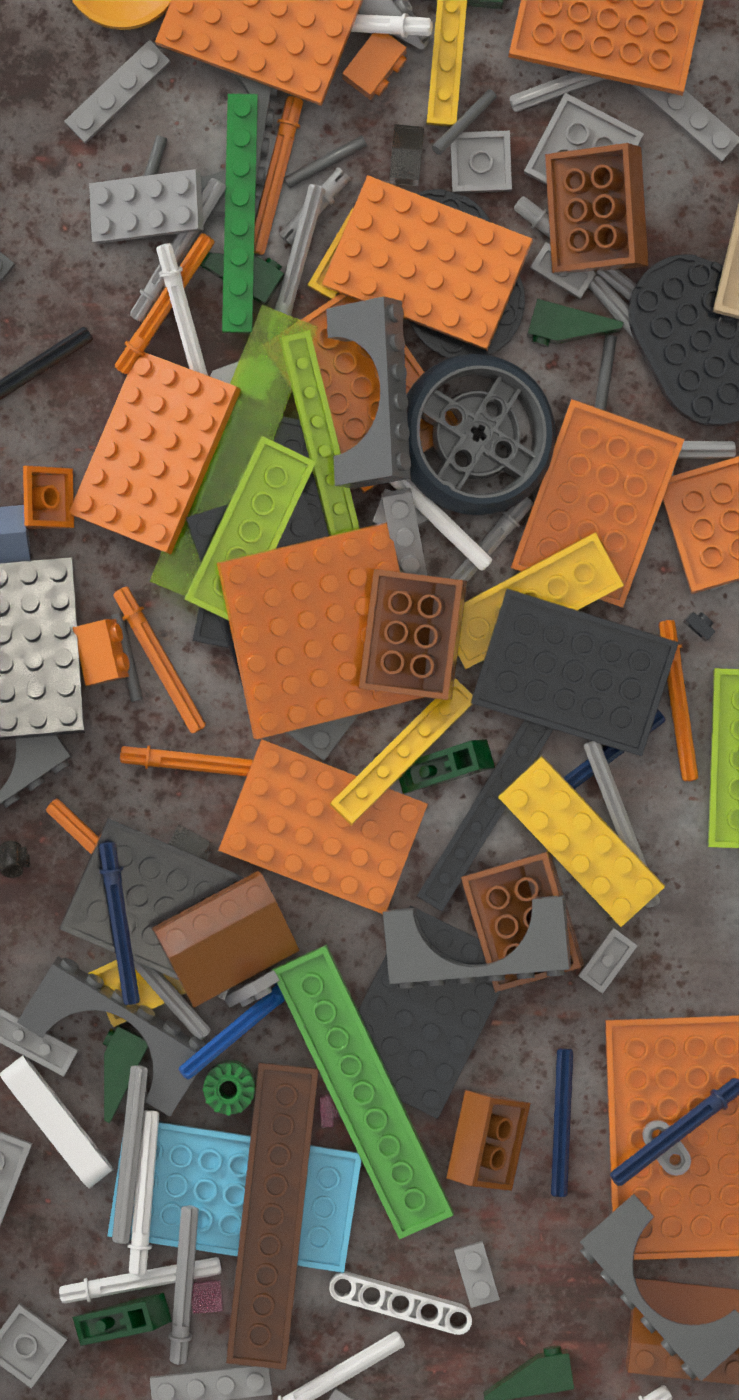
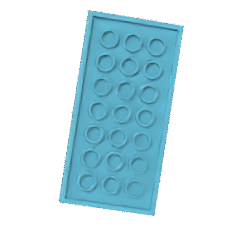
(210, 1173)

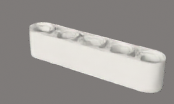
(56, 1121)
(411, 1313)

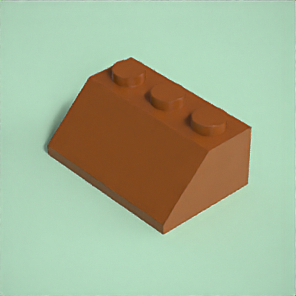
(488, 1141)

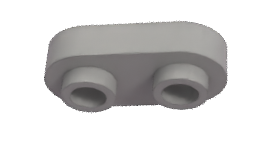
(685, 1159)

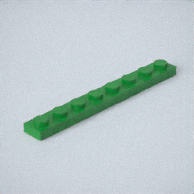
(240, 213)

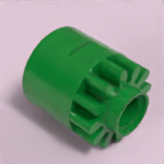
(229, 1071)

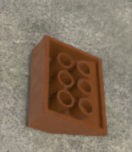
(596, 209)
(413, 634)
(503, 909)
(226, 938)
(686, 1305)

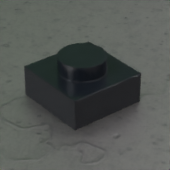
(700, 625)

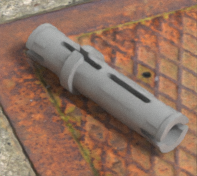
(332, 186)

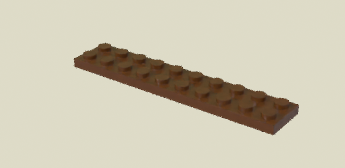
(272, 1215)

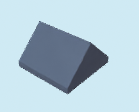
(13, 535)

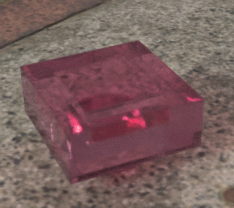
(328, 1111)
(207, 1297)

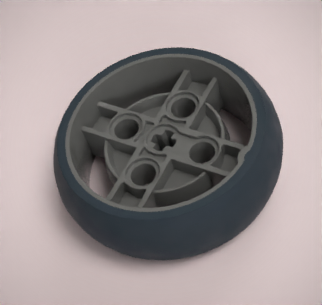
(482, 462)

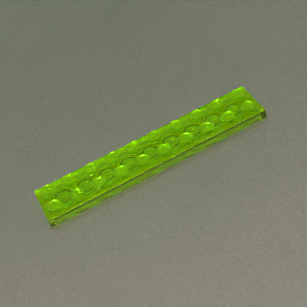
(256, 413)

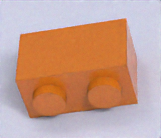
(375, 64)
(101, 652)

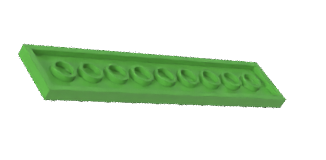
(363, 1092)

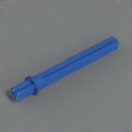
(232, 1033)

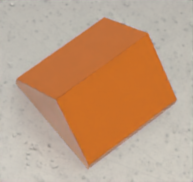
(48, 497)

